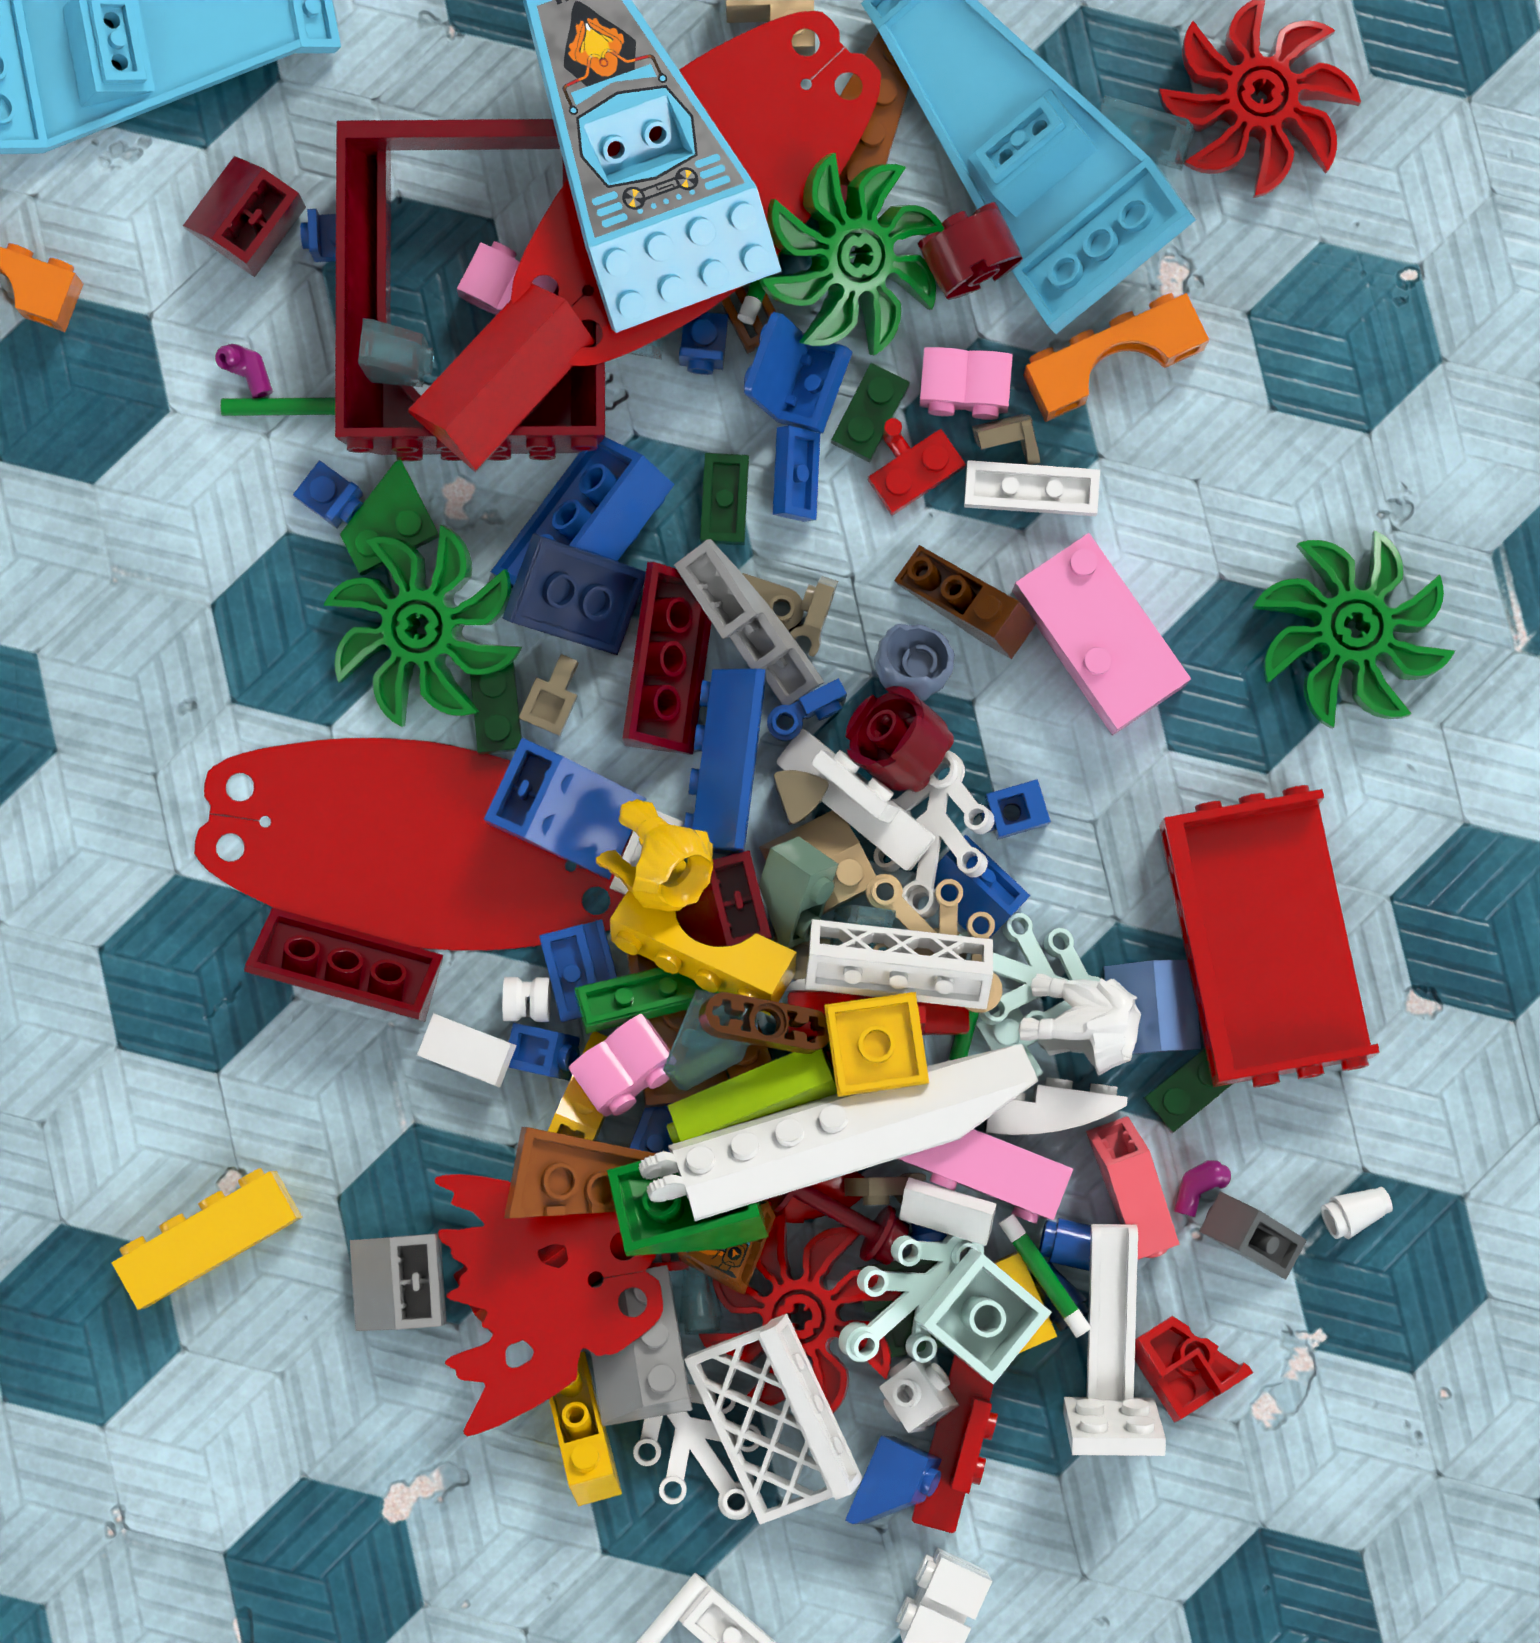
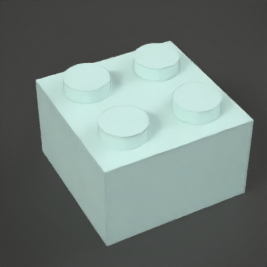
(982, 1315)

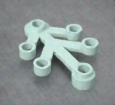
(1036, 964)
(917, 1288)

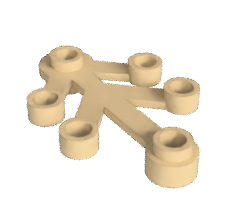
(947, 922)

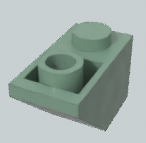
(796, 888)

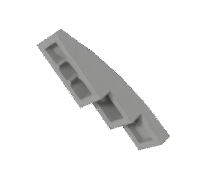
(748, 621)

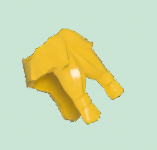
(661, 875)

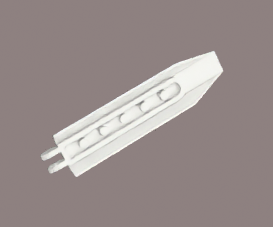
(836, 1135)

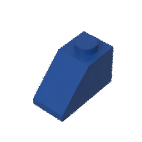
(894, 1480)

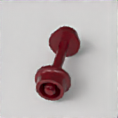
(878, 1233)

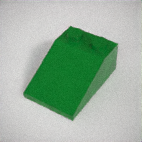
(670, 1224)

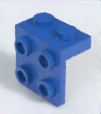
(793, 379)

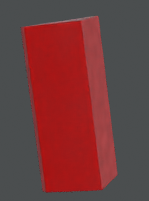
(502, 375)

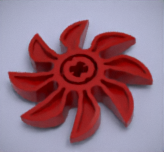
(1272, 78)
(824, 1304)

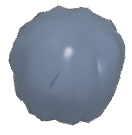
(914, 659)

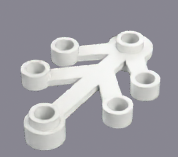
(943, 828)
(692, 1435)

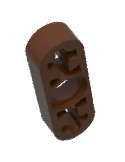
(736, 1004)

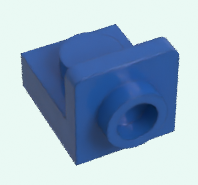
(319, 236)
(704, 343)
(329, 495)
(543, 1051)

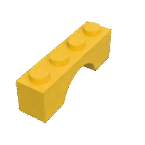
(749, 968)

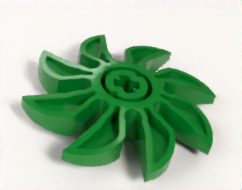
(831, 259)
(1371, 617)
(443, 631)

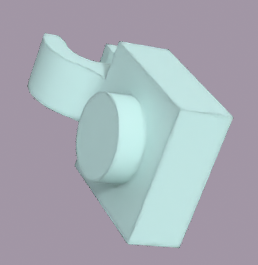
(1007, 1034)

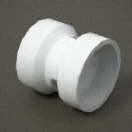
(515, 999)

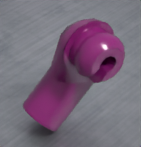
(245, 364)
(1198, 1181)

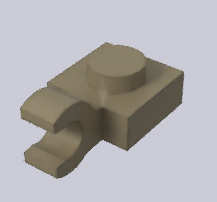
(817, 604)
(549, 702)
(878, 1189)

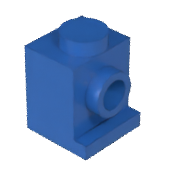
(1027, 799)

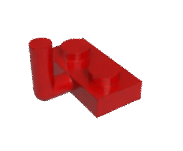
(915, 468)

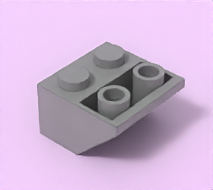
(398, 1282)

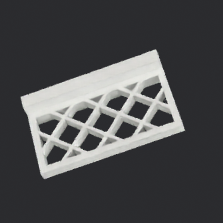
(810, 1413)

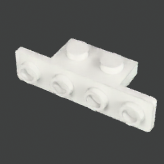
(859, 801)

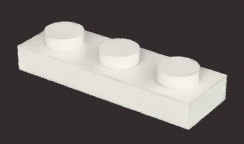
(1032, 488)

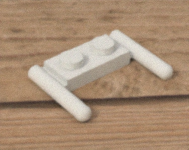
(706, 1616)

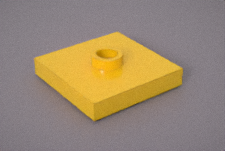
(876, 1044)

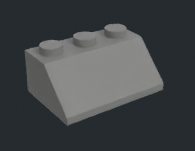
(651, 1371)

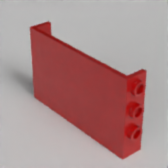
(1265, 938)

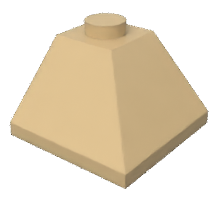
(837, 841)

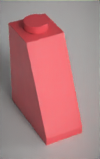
(1133, 1185)

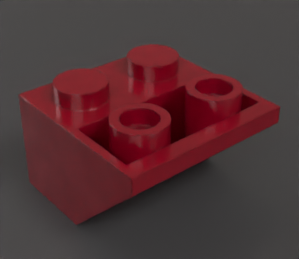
(245, 214)
(728, 907)

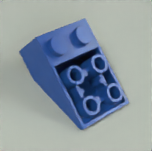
(560, 807)

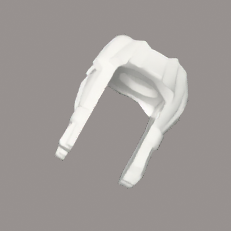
(1098, 1024)

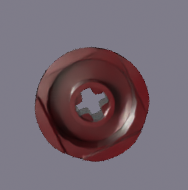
(970, 251)
(898, 739)

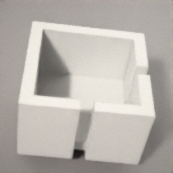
(946, 1597)

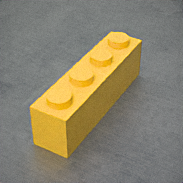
(206, 1239)

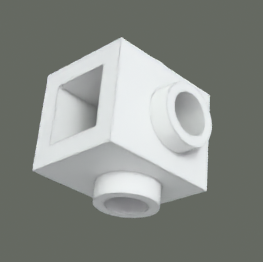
(917, 1394)

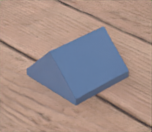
(1165, 1004)

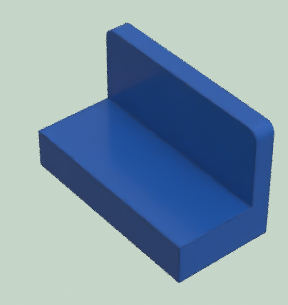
(989, 893)

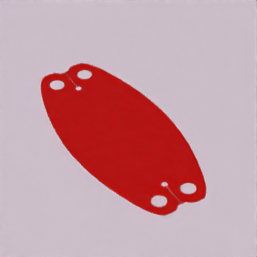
(771, 126)
(391, 845)

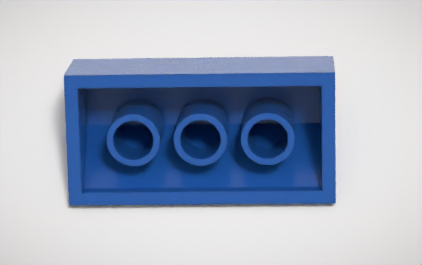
(594, 505)
(727, 758)

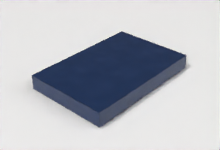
(574, 594)

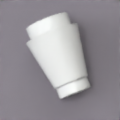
(1355, 1211)

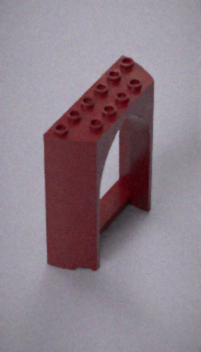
(376, 415)

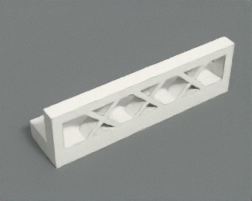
(898, 970)

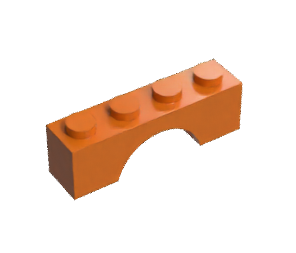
(41, 289)
(1164, 332)

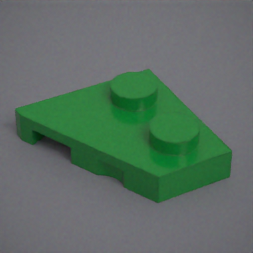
(389, 511)

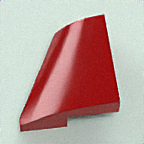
(1185, 1368)

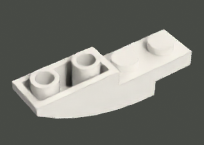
(1054, 1109)

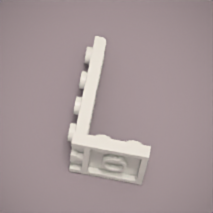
(1110, 1416)

